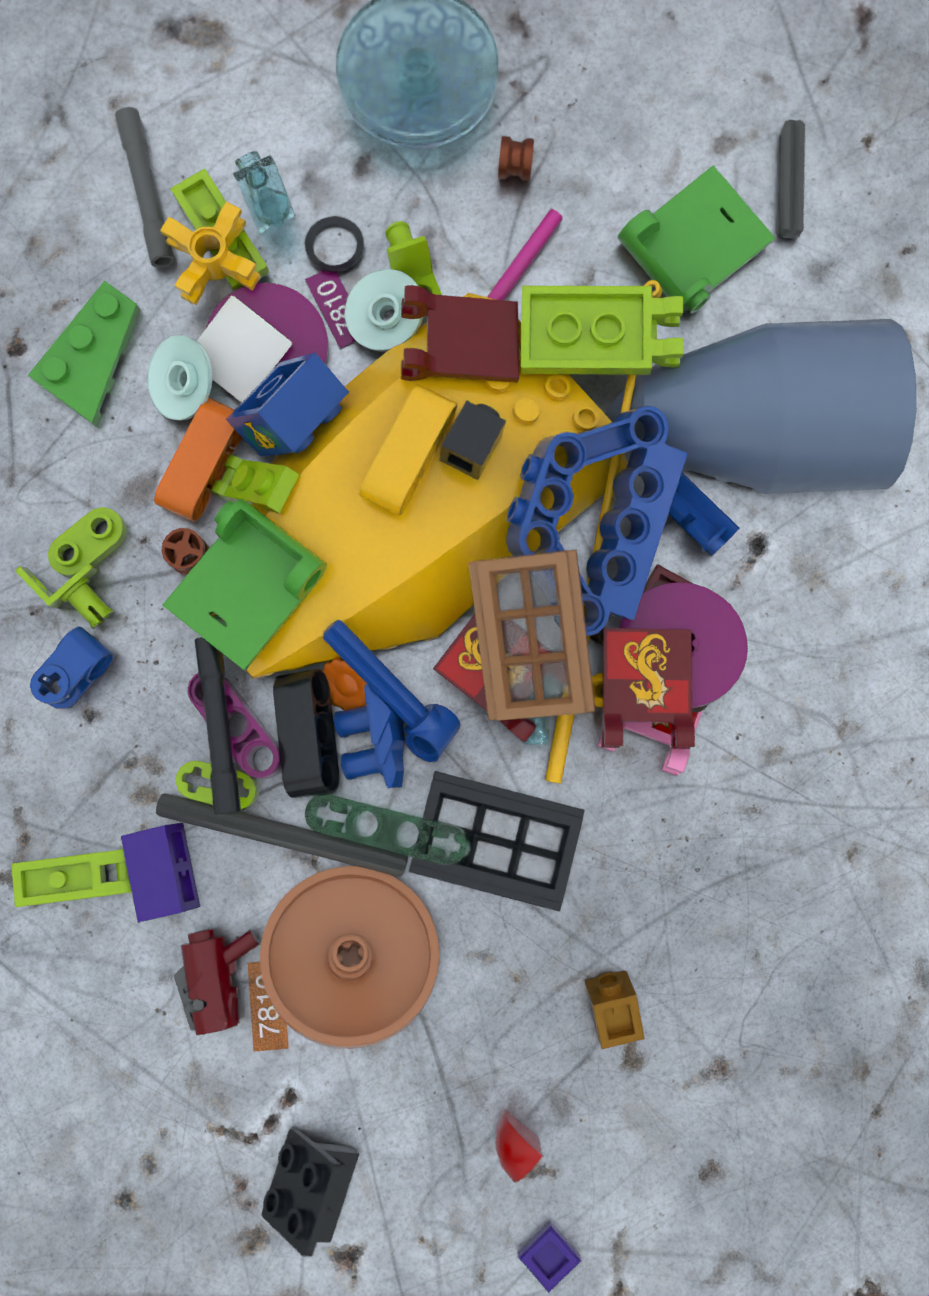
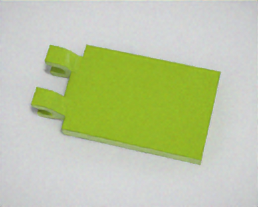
(597, 330)

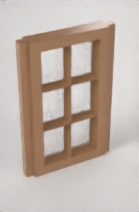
(532, 635)

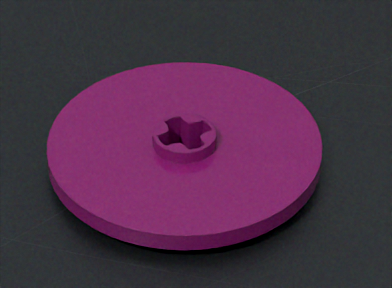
(287, 313)
(716, 629)

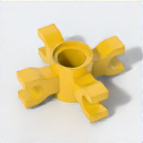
(197, 243)

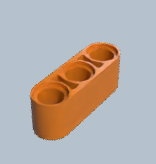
(198, 462)

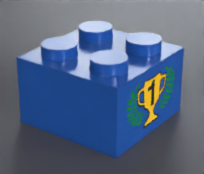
(289, 406)

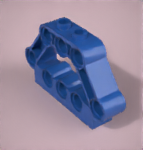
(651, 460)

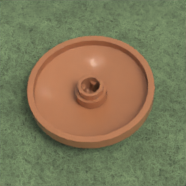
(349, 957)

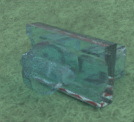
(263, 190)

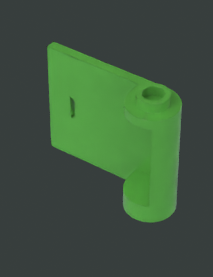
(694, 244)
(247, 578)

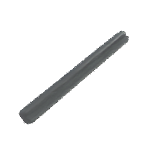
(282, 835)

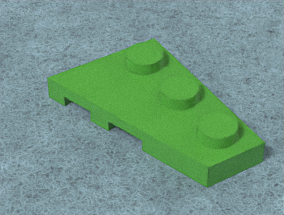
(85, 355)

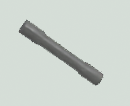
(134, 145)

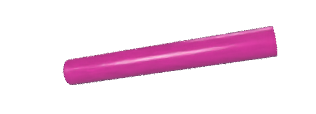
(526, 255)

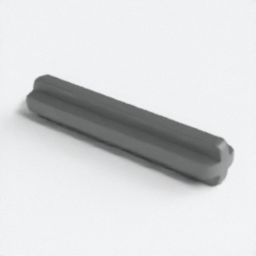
(792, 179)

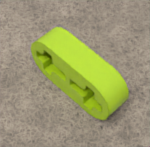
(203, 793)

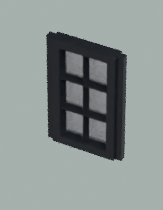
(517, 841)

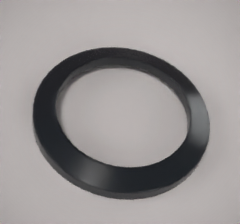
(334, 221)

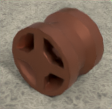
(515, 158)
(177, 548)

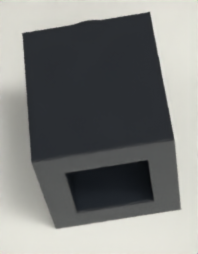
(472, 439)

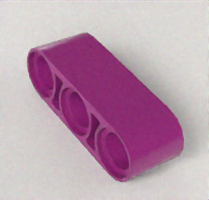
(251, 739)

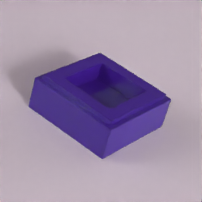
(549, 1256)

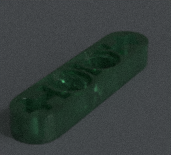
(386, 833)

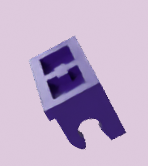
(160, 872)

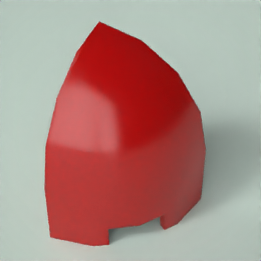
(516, 1147)

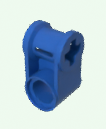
(74, 665)

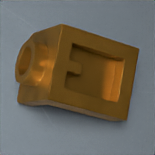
(615, 1009)

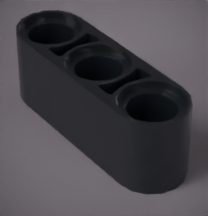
(306, 733)

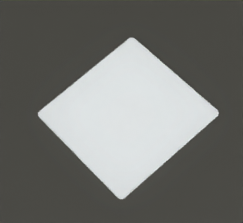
(241, 348)

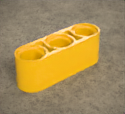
(408, 449)

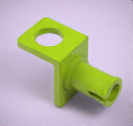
(411, 256)
(74, 591)

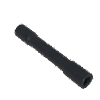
(223, 775)

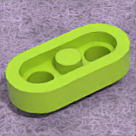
(87, 544)

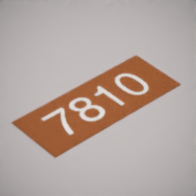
(268, 1028)

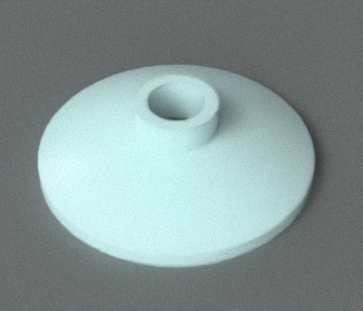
(369, 303)
(179, 377)

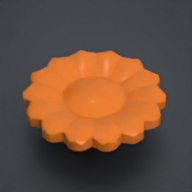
(345, 685)

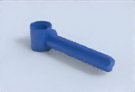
(427, 727)

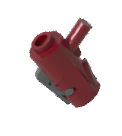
(206, 979)

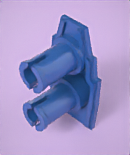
(386, 736)

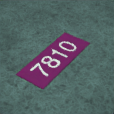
(331, 300)

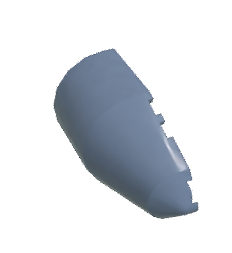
(791, 406)

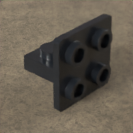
(308, 1191)

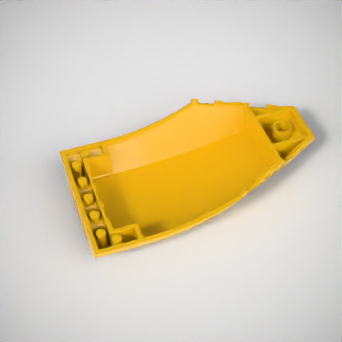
(410, 572)

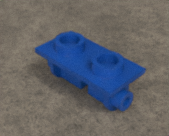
(701, 516)

